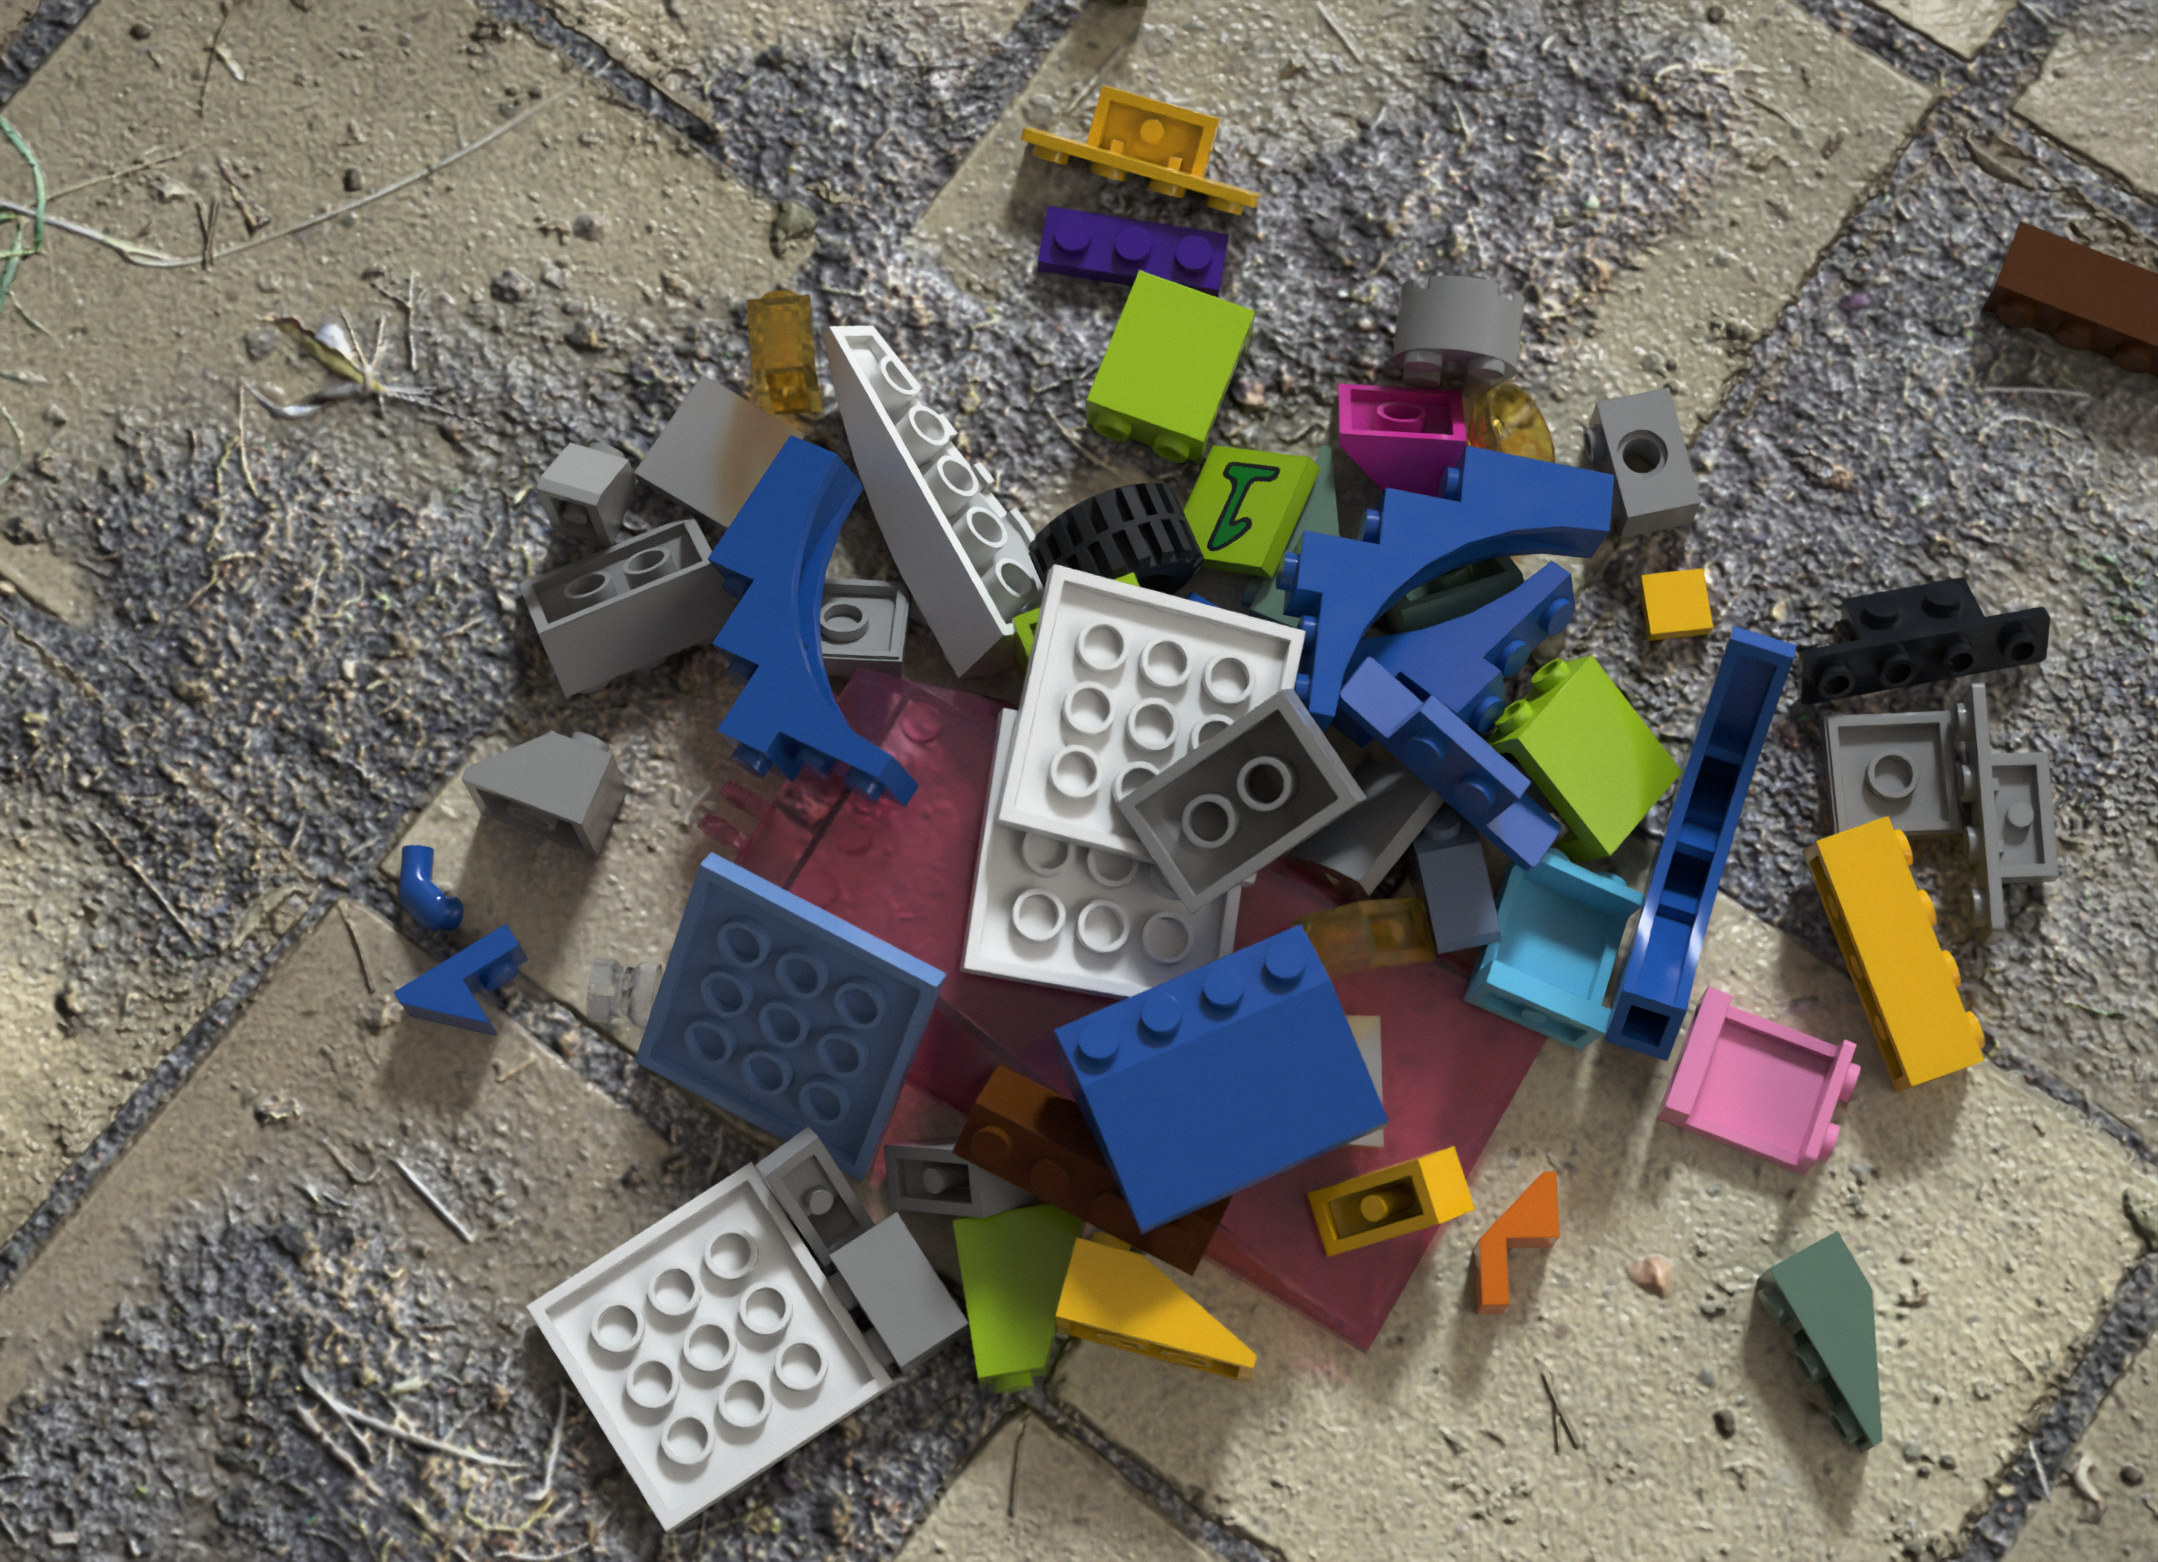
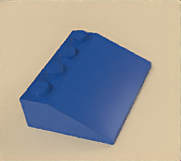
(1219, 1078)

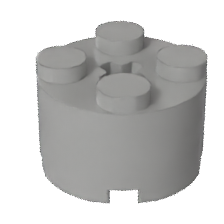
(1457, 333)

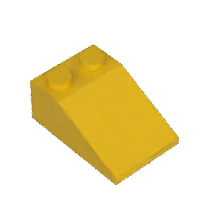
(1134, 1307)

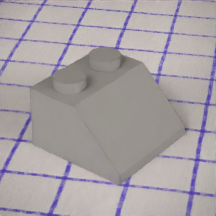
(552, 789)

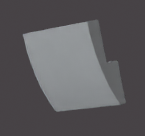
(1375, 833)

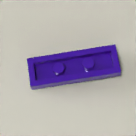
(1118, 247)

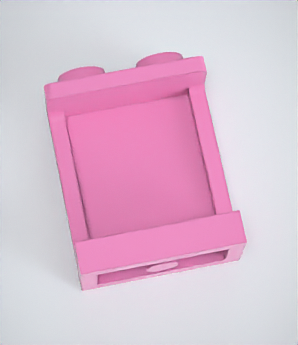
(1758, 1085)

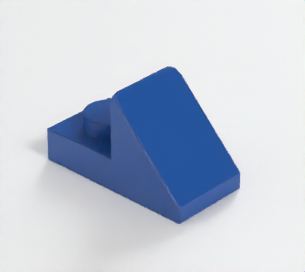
(447, 990)

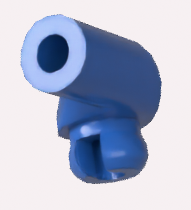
(421, 896)

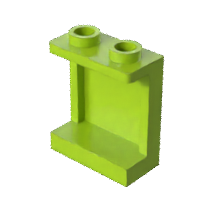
(1168, 367)
(1586, 754)

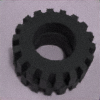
(1123, 533)

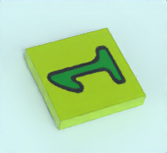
(1248, 507)

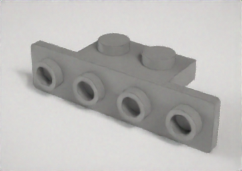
(2010, 816)

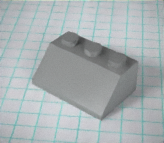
(628, 606)

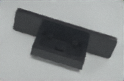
(1918, 639)

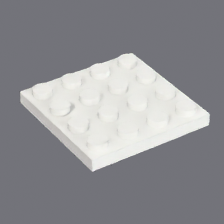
(1120, 694)
(1078, 913)
(710, 1347)

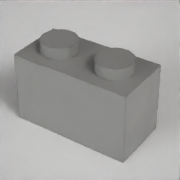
(898, 1294)

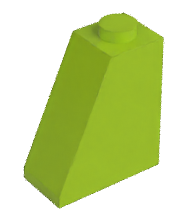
(1012, 1289)

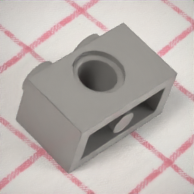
(1650, 429)

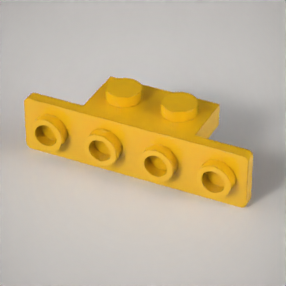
(1151, 141)

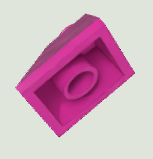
(1401, 434)

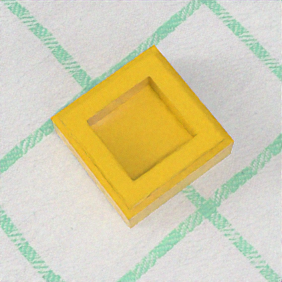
(1675, 604)

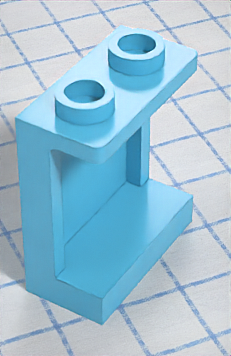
(1555, 948)

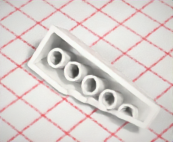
(935, 510)

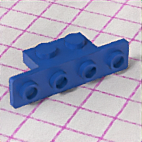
(1451, 762)

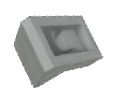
(814, 1195)

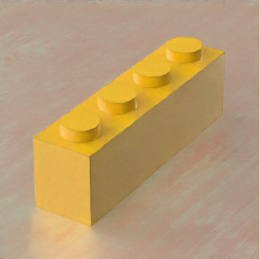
(1894, 953)

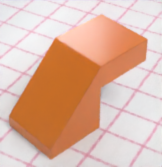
(1526, 1224)

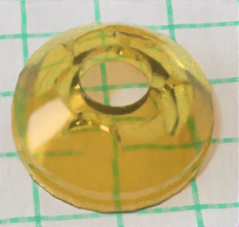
(1509, 423)

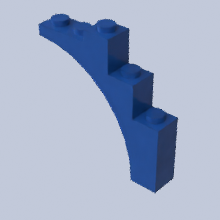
(1483, 511)
(777, 570)
(1469, 655)
(1695, 844)

